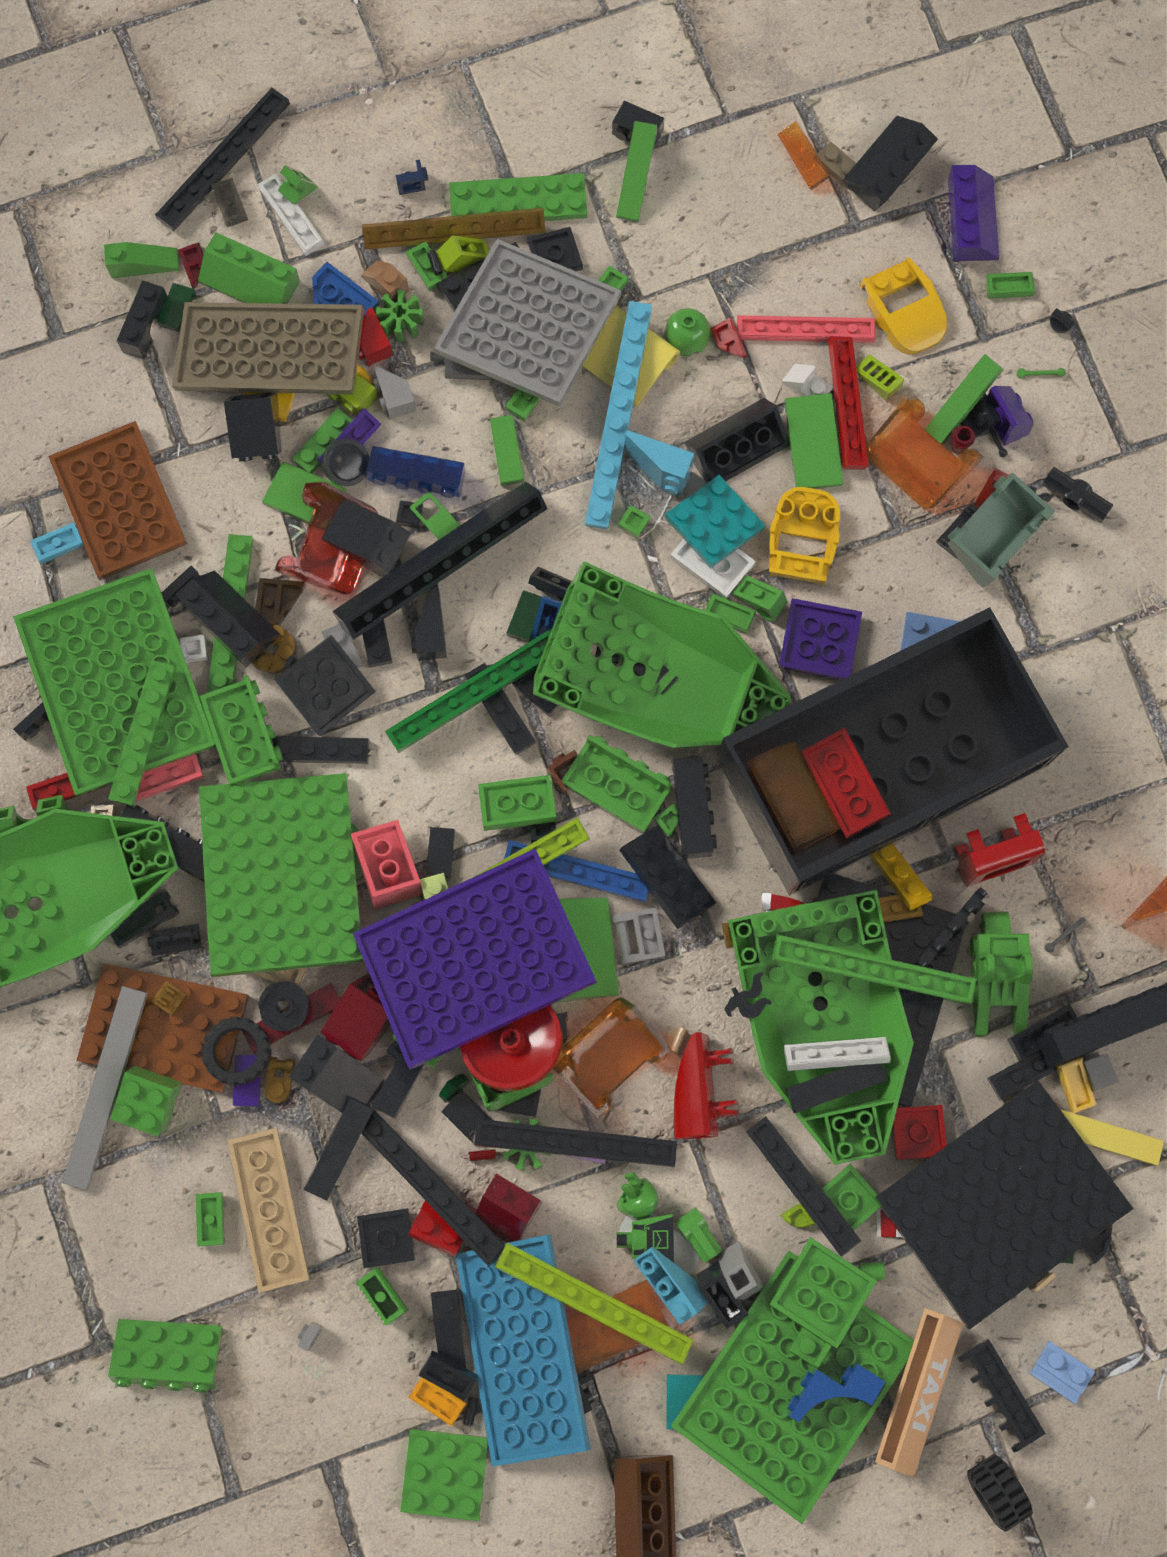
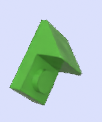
(296, 185)

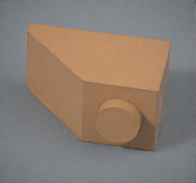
(385, 279)

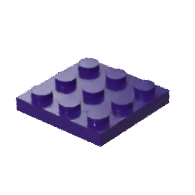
(820, 639)

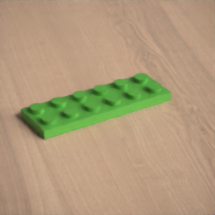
(559, 195)

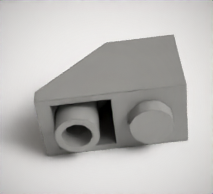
(396, 393)
(739, 1272)

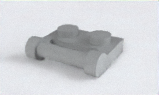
(647, 935)

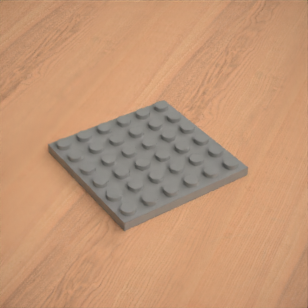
(528, 322)

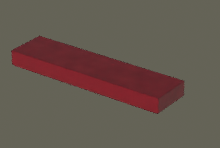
(321, 1003)

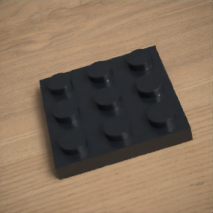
(324, 685)

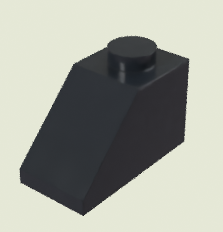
(719, 1296)

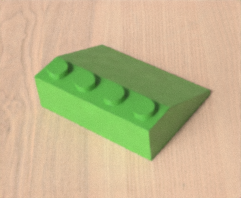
(593, 930)

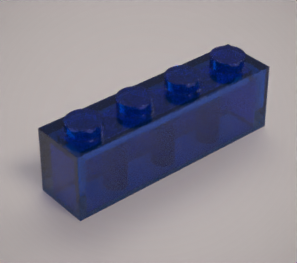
(416, 472)

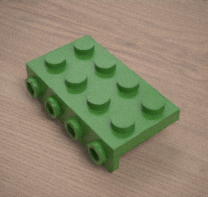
(241, 731)
(617, 783)
(165, 1355)

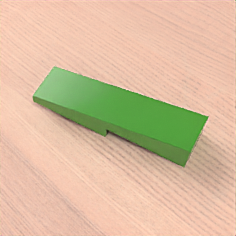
(636, 171)

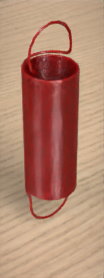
(482, 1155)

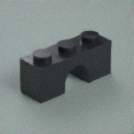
(135, 333)

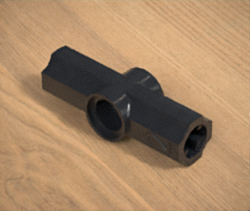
(1077, 494)

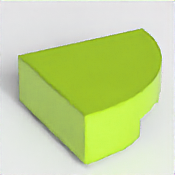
(797, 1217)

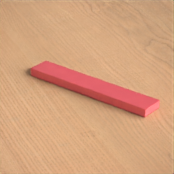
(805, 328)

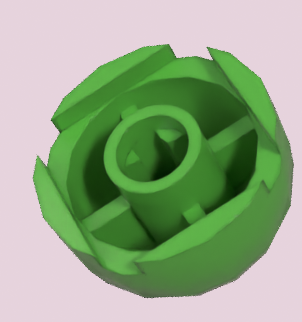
(687, 331)

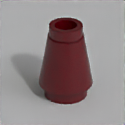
(962, 439)

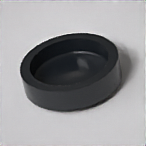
(345, 462)

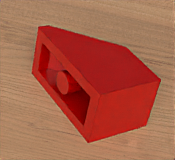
(373, 342)

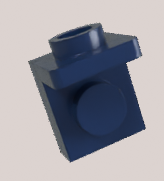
(412, 182)

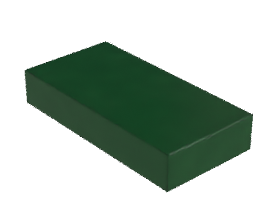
(172, 310)
(524, 616)

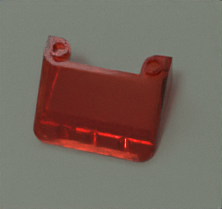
(317, 560)

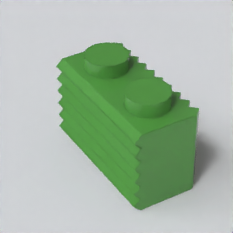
(382, 1296)

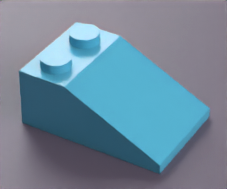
(663, 463)

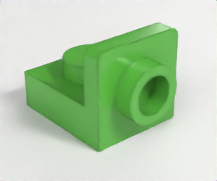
(811, 1348)

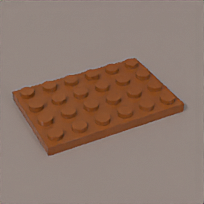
(117, 500)
(165, 1042)

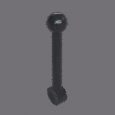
(1002, 452)

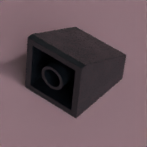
(253, 426)

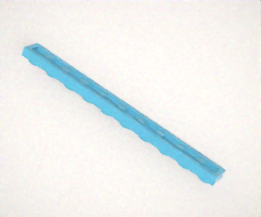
(618, 415)

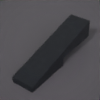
(396, 1089)

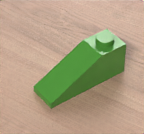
(137, 259)

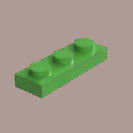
(307, 456)

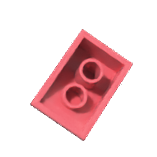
(386, 864)

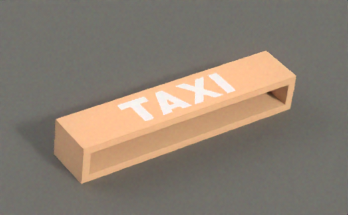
(919, 1392)

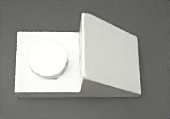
(804, 381)

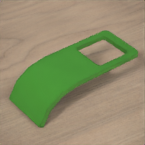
(438, 524)

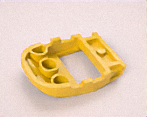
(915, 325)
(808, 515)

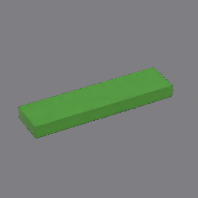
(964, 399)

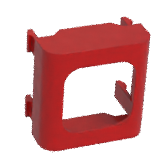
(1002, 857)

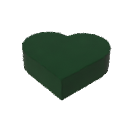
(453, 1087)

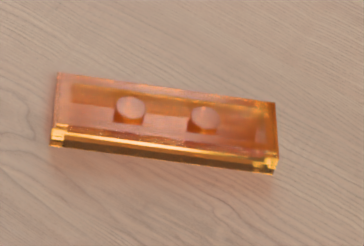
(803, 155)

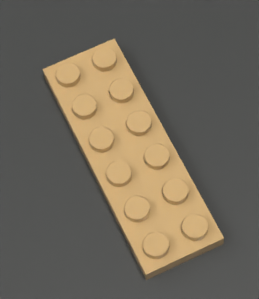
(268, 1210)

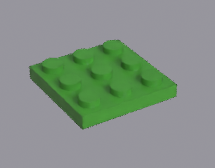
(823, 1292)
(444, 1474)

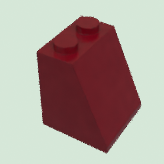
(357, 1019)
(507, 1209)

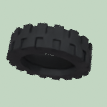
(215, 1035)

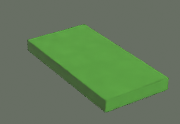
(813, 441)

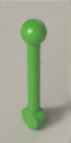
(1021, 373)

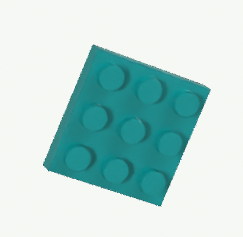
(714, 521)

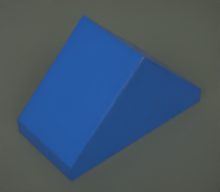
(546, 616)

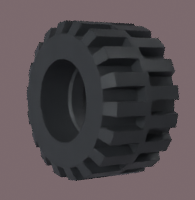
(999, 1492)

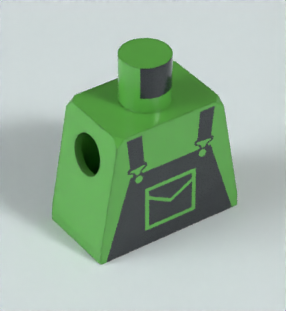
(649, 1233)

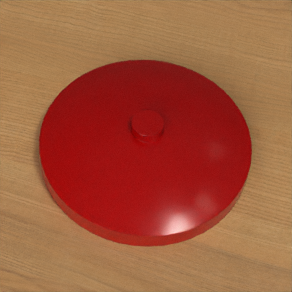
(516, 1053)

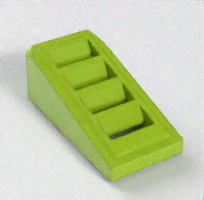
(890, 375)

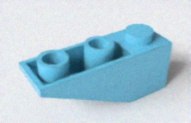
(672, 1285)

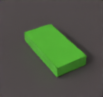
(1009, 285)
(736, 614)

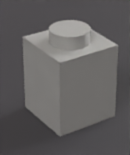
(1099, 1071)

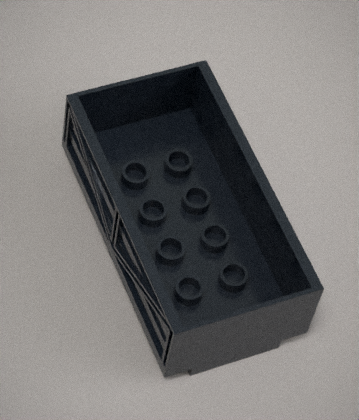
(929, 724)

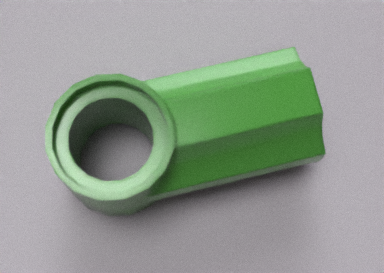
(695, 1229)

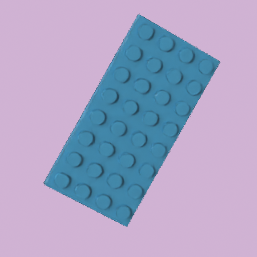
(522, 1361)

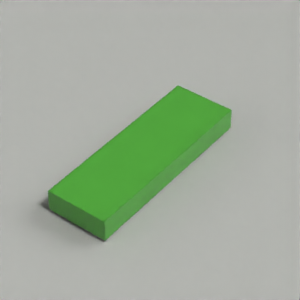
(506, 450)

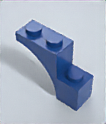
(818, 1387)

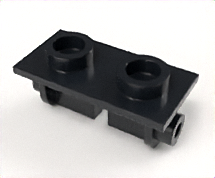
(174, 939)

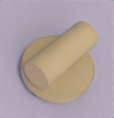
(678, 1040)

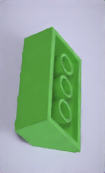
(246, 273)

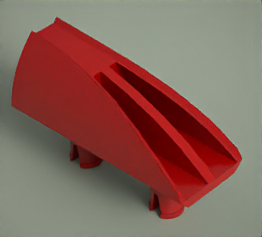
(694, 1091)

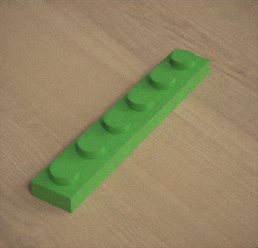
(142, 733)

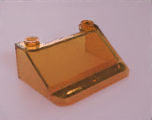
(916, 458)

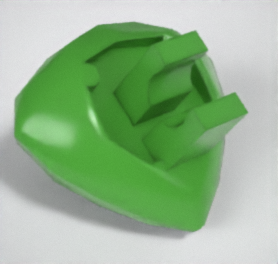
(638, 1197)

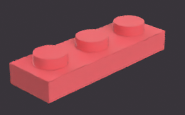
(170, 777)

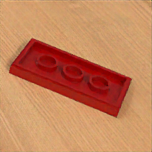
(846, 783)

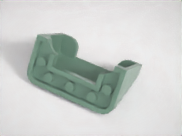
(998, 528)

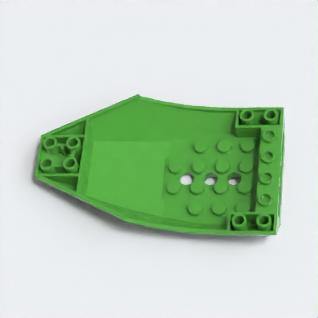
(718, 674)
(88, 876)
(856, 1009)

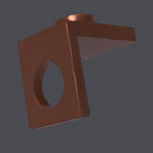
(560, 763)

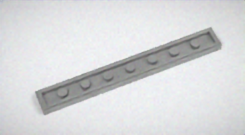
(105, 1088)

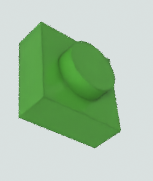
(634, 521)

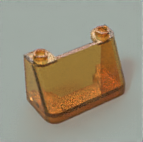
(608, 1054)

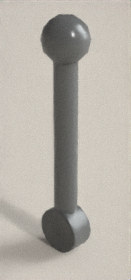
(1049, 947)

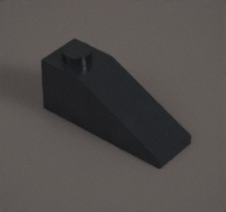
(429, 631)
(448, 1325)

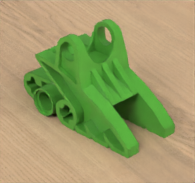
(1001, 970)

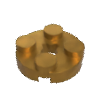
(275, 663)

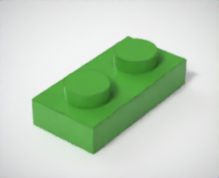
(421, 263)
(210, 1219)

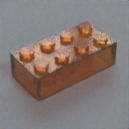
(596, 1342)

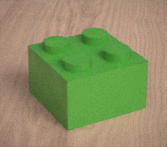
(146, 1100)

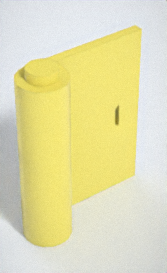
(603, 357)

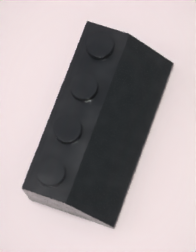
(889, 161)
(739, 441)
(227, 616)

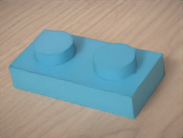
(57, 543)

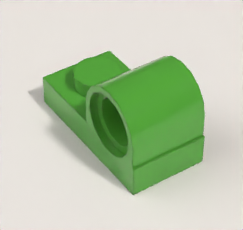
(763, 597)

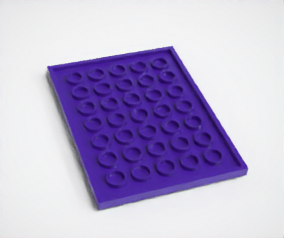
(473, 959)

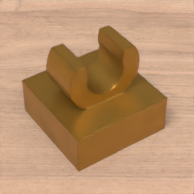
(169, 998)

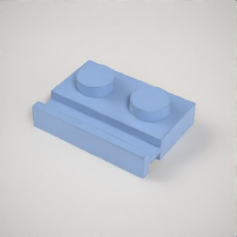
(1062, 1372)

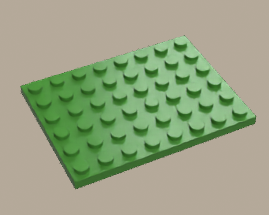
(91, 670)
(279, 875)
(744, 1398)

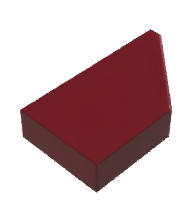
(192, 261)

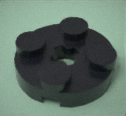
(270, 1010)

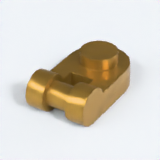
(276, 1088)

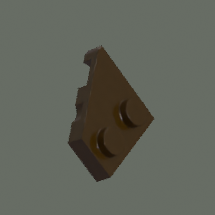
(277, 598)

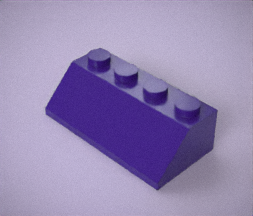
(972, 214)

